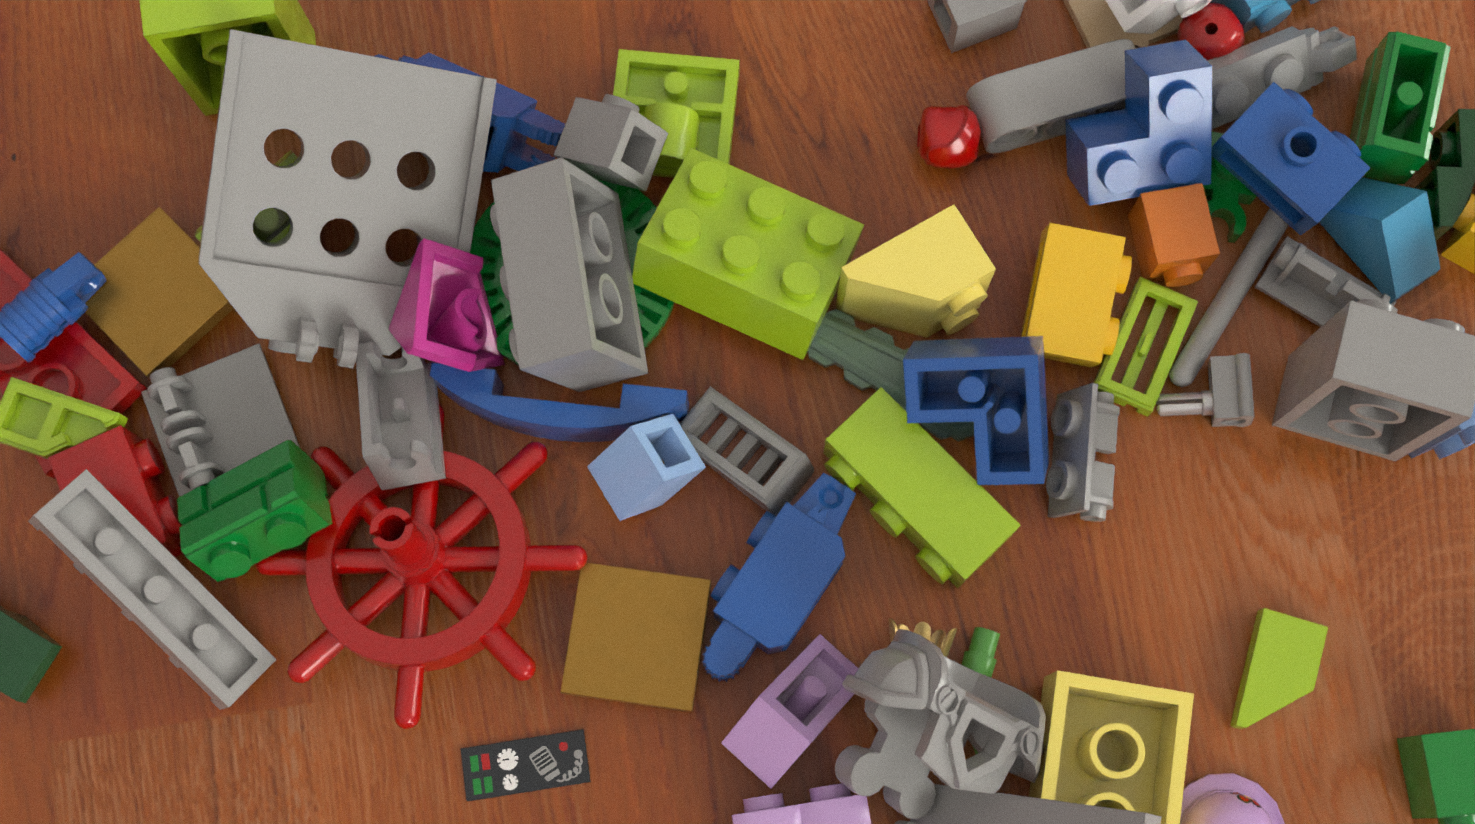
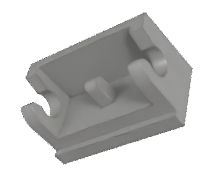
(399, 418)

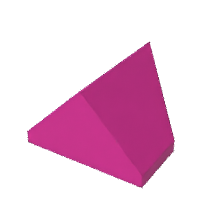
(446, 310)

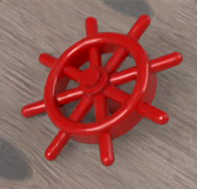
(419, 563)

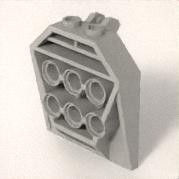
(330, 96)

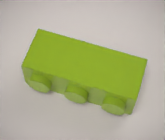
(918, 489)

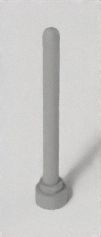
(1227, 299)

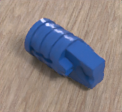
(49, 305)

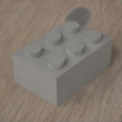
(567, 277)
(1379, 381)

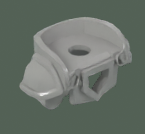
(923, 719)

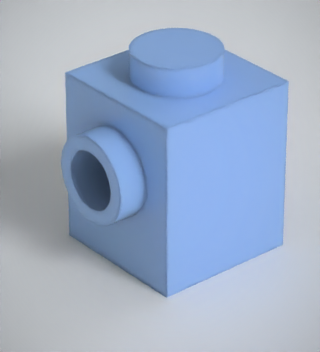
(633, 469)

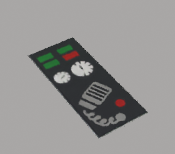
(525, 765)

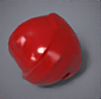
(1212, 31)
(948, 136)

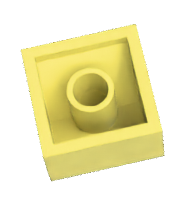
(919, 279)

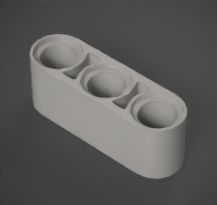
(1036, 99)

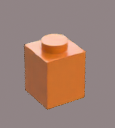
(1174, 235)

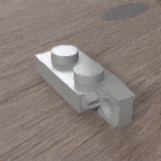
(1288, 58)

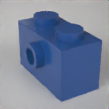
(1290, 158)

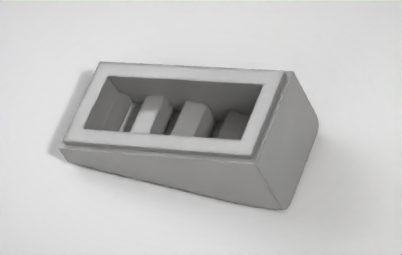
(785, 481)

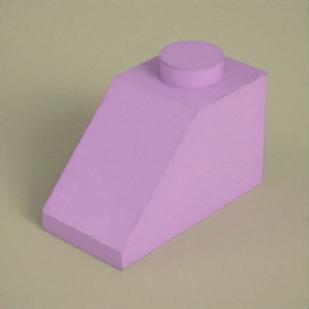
(791, 711)

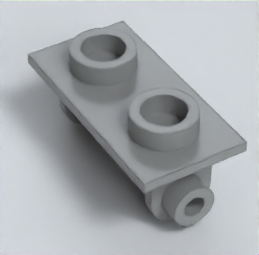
(1312, 283)
(1082, 425)

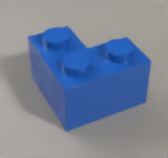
(1158, 137)
(997, 388)

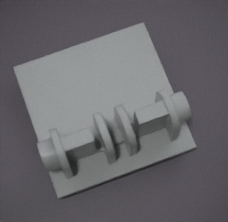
(216, 416)

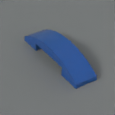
(483, 396)

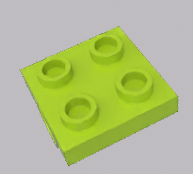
(686, 98)

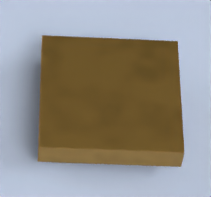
(156, 294)
(636, 637)

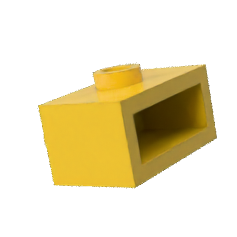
(1075, 293)

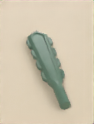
(873, 362)

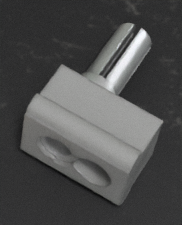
(1228, 396)

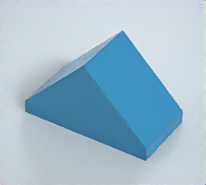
(1386, 234)

